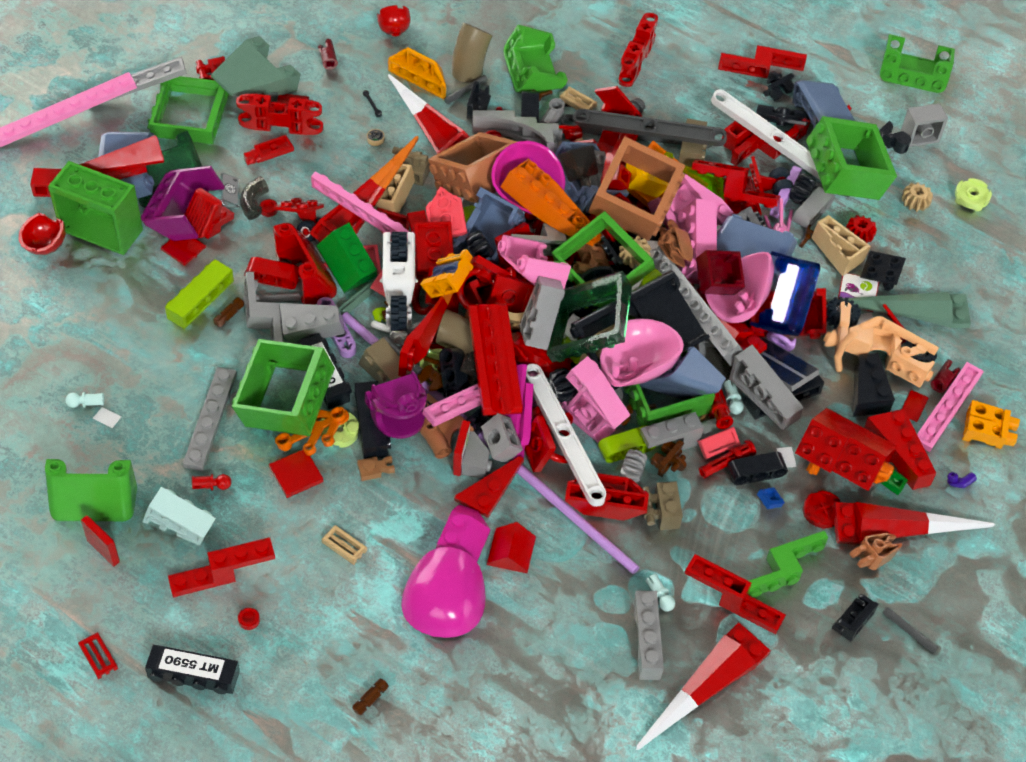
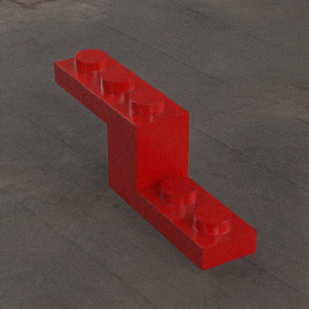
(763, 60)
(753, 143)
(736, 183)
(221, 567)
(735, 594)

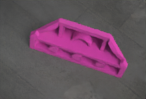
(465, 531)

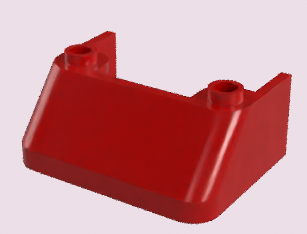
(614, 102)

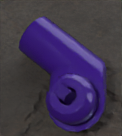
(956, 481)

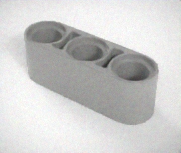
(813, 208)

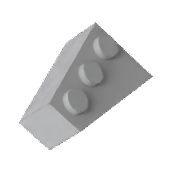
(541, 312)
(308, 319)

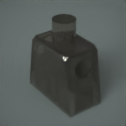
(579, 164)

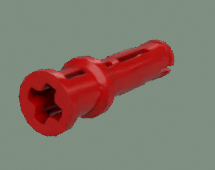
(720, 411)
(742, 451)

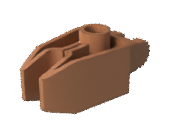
(675, 244)
(876, 550)

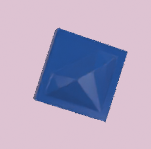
(770, 498)

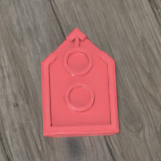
(447, 208)

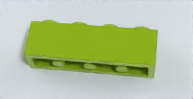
(199, 294)

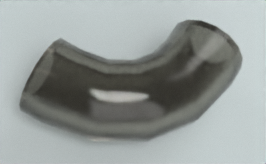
(250, 196)

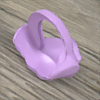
(781, 341)

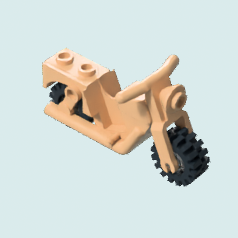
(909, 362)

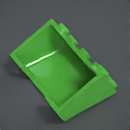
(914, 70)

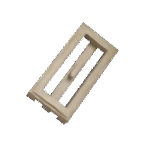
(577, 103)
(355, 554)

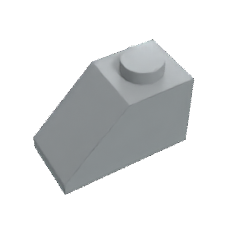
(476, 458)

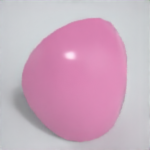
(758, 278)
(645, 355)

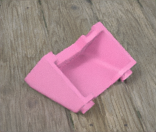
(530, 261)

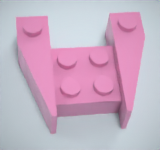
(688, 192)
(596, 405)

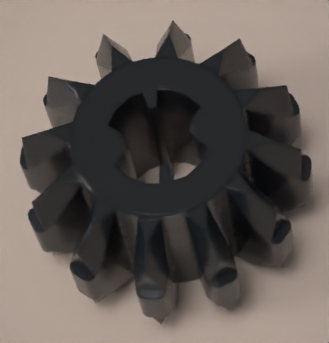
(802, 188)
(479, 244)
(561, 386)

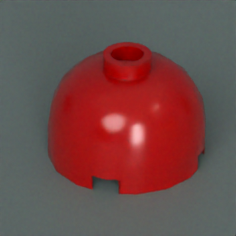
(394, 20)

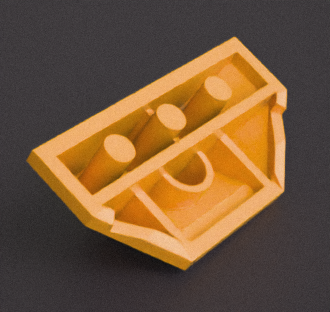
(419, 71)

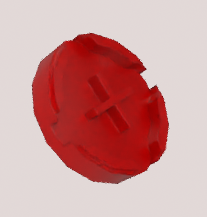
(819, 509)

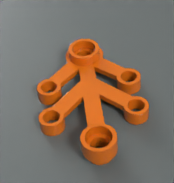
(333, 418)

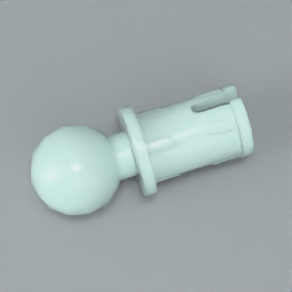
(733, 398)
(74, 400)
(666, 601)

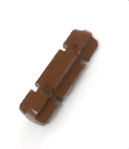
(228, 312)
(370, 696)

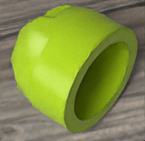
(377, 314)

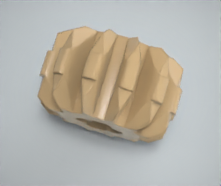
(917, 196)
(627, 258)

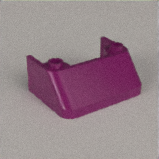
(173, 196)

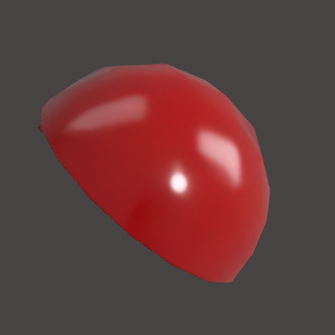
(41, 234)

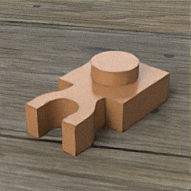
(372, 468)

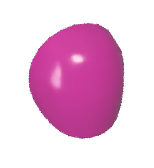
(517, 154)
(444, 593)

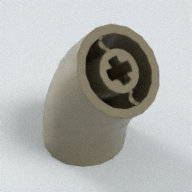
(469, 53)
(455, 332)

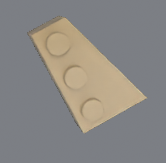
(397, 190)
(840, 245)

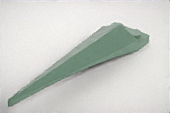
(936, 308)

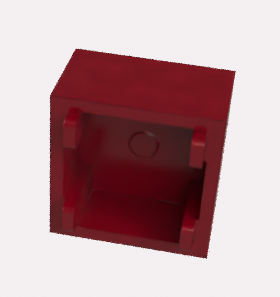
(720, 272)

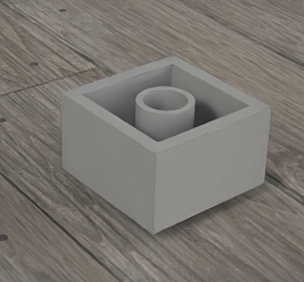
(925, 124)

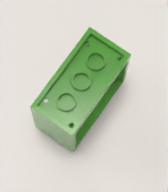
(863, 181)
(96, 207)
(259, 371)
(700, 404)

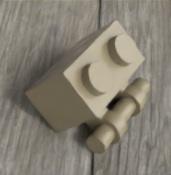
(419, 165)
(667, 504)

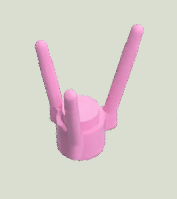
(780, 226)

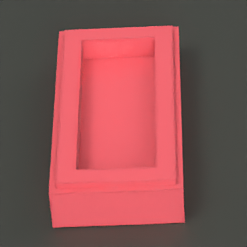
(719, 443)

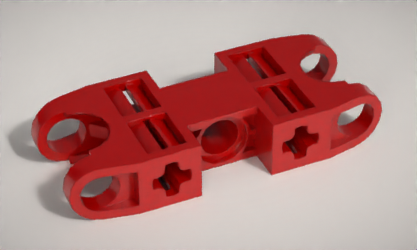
(638, 49)
(279, 114)

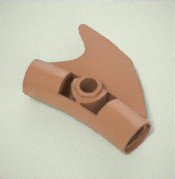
(440, 436)

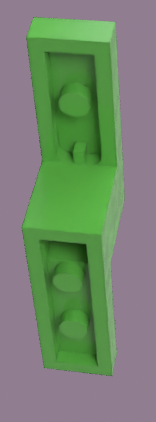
(785, 564)

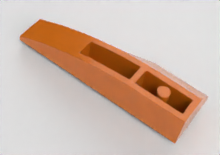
(545, 199)

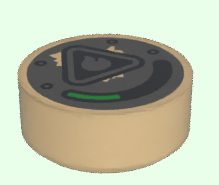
(375, 137)

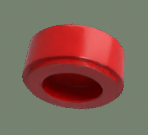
(268, 208)
(248, 618)

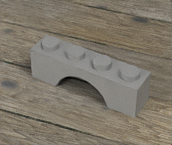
(649, 635)

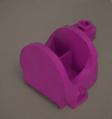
(398, 406)

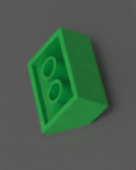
(347, 258)

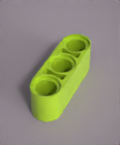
(616, 446)

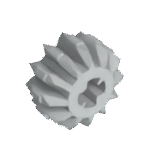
(634, 465)

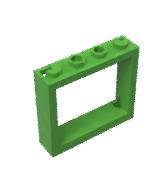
(191, 86)
(592, 229)

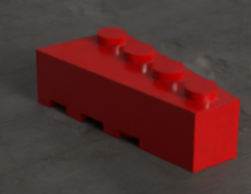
(910, 454)

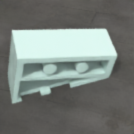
(179, 515)

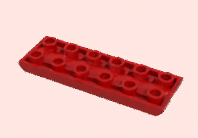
(495, 359)

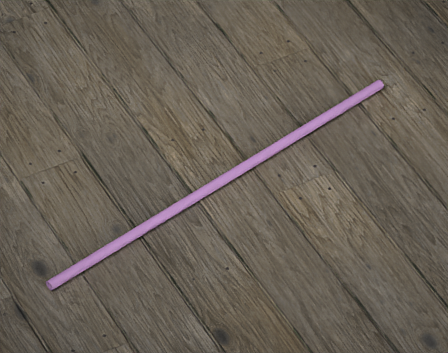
(529, 477)

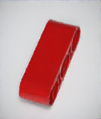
(273, 272)

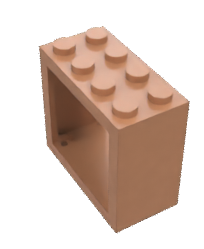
(468, 165)
(625, 214)

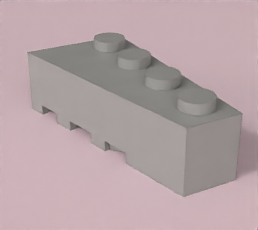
(765, 388)

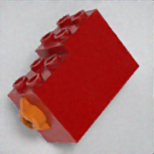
(846, 449)

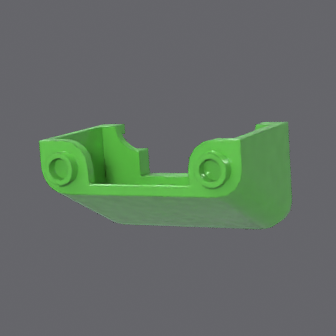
(530, 61)
(95, 495)

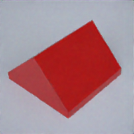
(512, 548)

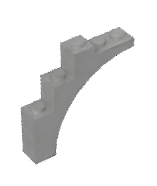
(517, 127)

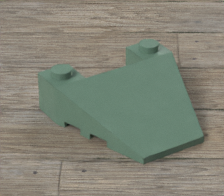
(251, 72)

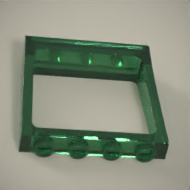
(585, 295)

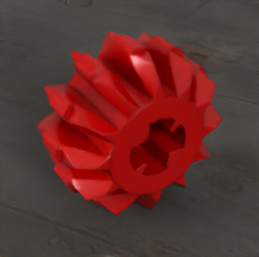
(862, 227)

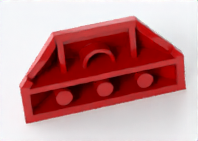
(537, 356)
(622, 502)

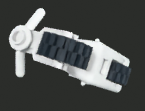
(398, 285)

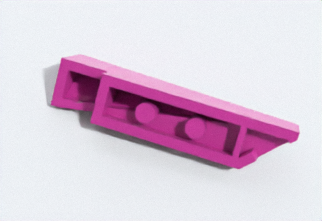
(522, 421)

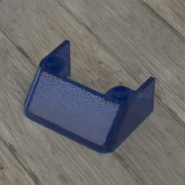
(791, 295)

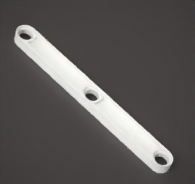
(765, 130)
(570, 444)

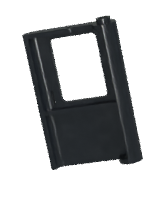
(654, 300)

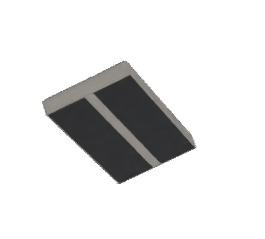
(789, 368)

